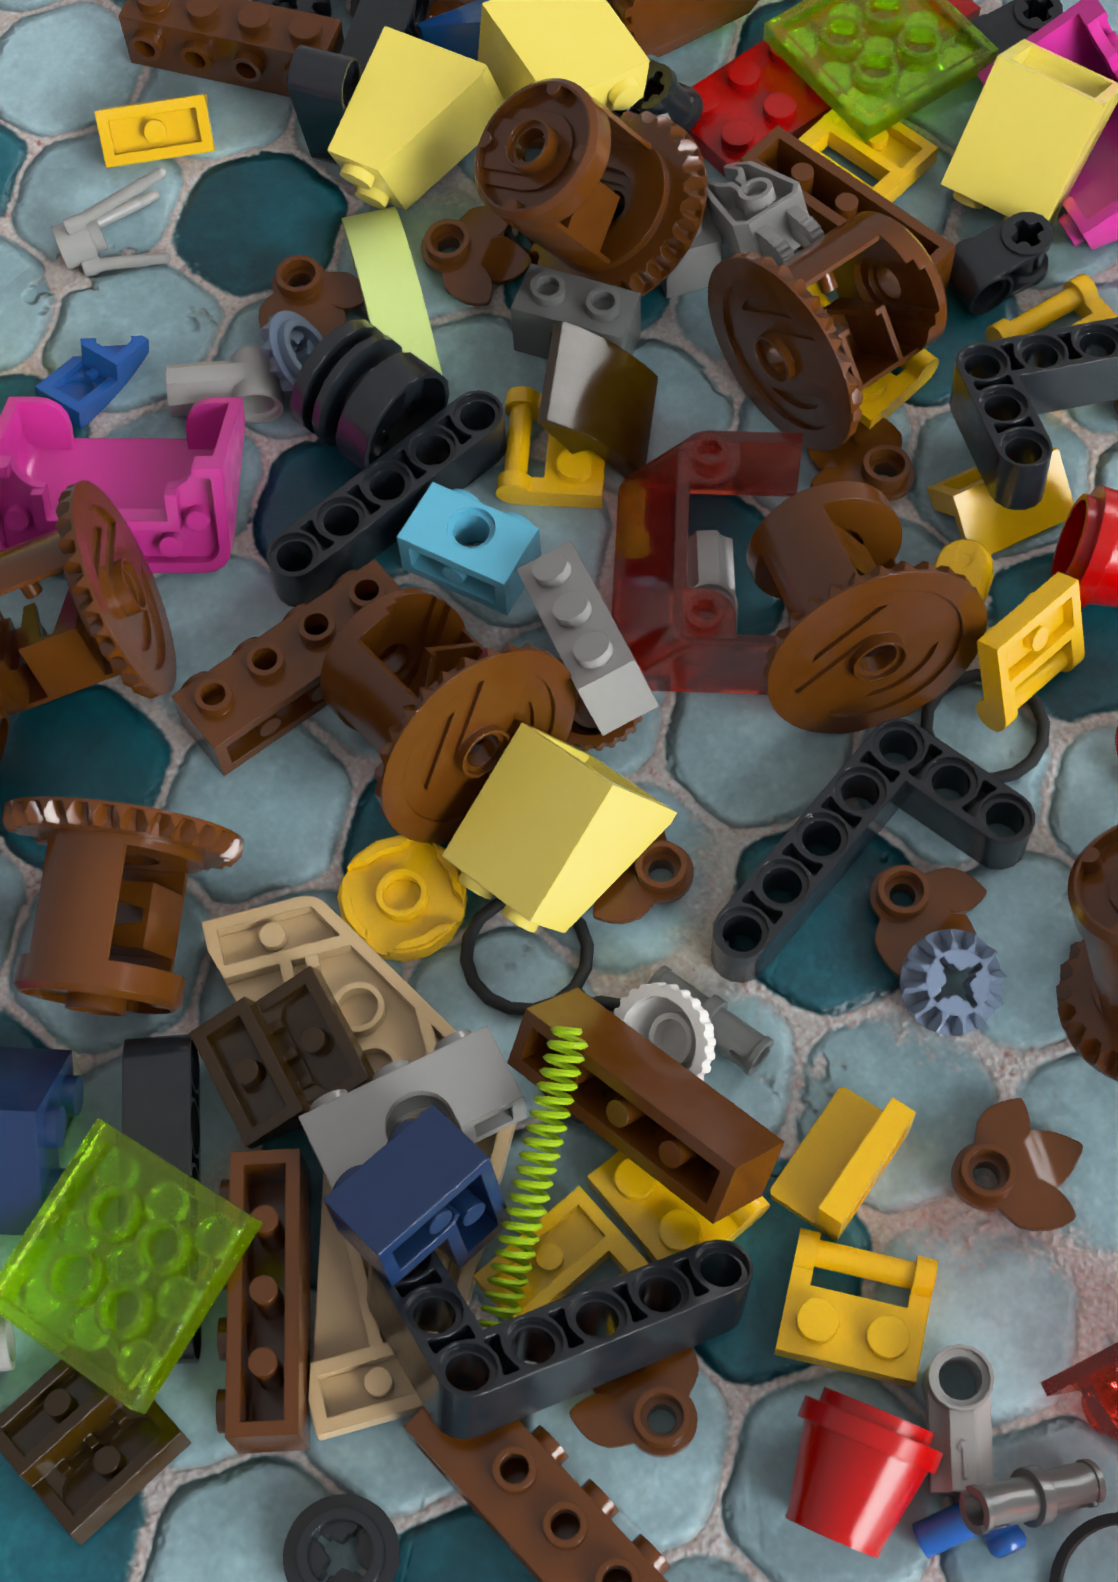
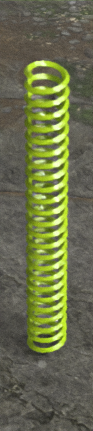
(536, 1172)

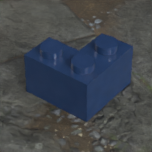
(35, 1108)
(419, 1195)

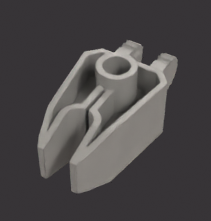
(761, 212)

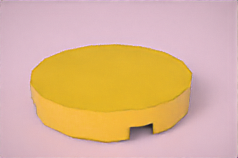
(403, 898)

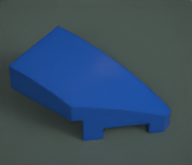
(94, 379)

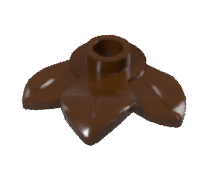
(481, 255)
(321, 299)
(867, 457)
(637, 892)
(938, 904)
(1026, 1167)
(621, 1407)

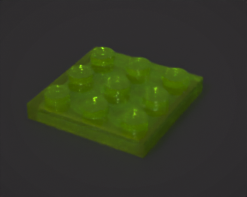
(879, 56)
(123, 1265)

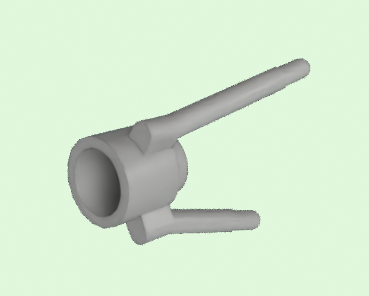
(81, 234)

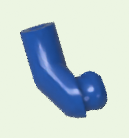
(946, 1530)

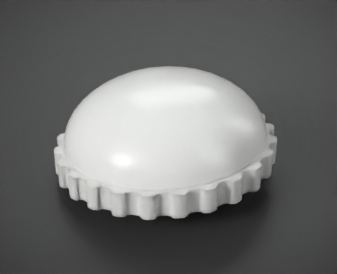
(672, 1023)

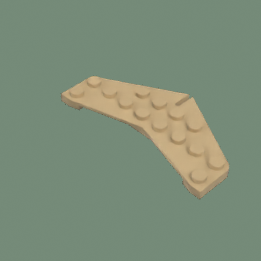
(353, 1368)

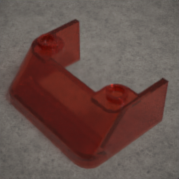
(681, 633)

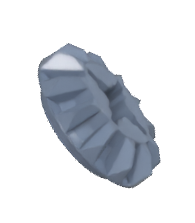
(282, 333)
(924, 976)

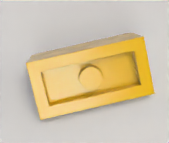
(155, 130)
(992, 524)
(841, 1160)

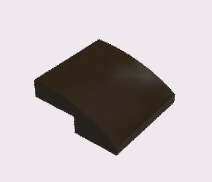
(597, 398)
(280, 1056)
(85, 1448)

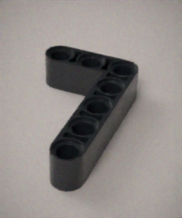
(325, 80)
(1010, 381)
(851, 830)
(696, 1299)

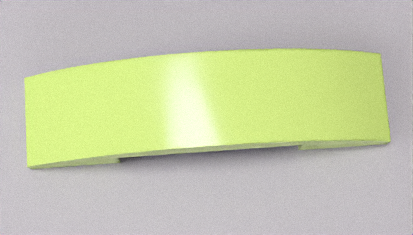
(390, 281)

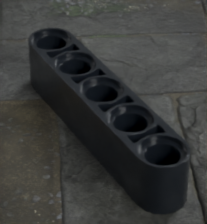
(377, 522)
(164, 1111)

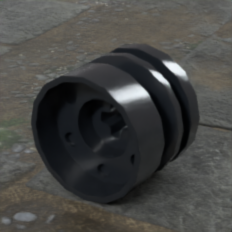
(365, 392)

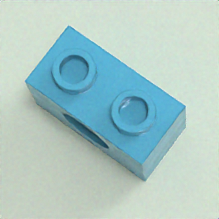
(487, 573)

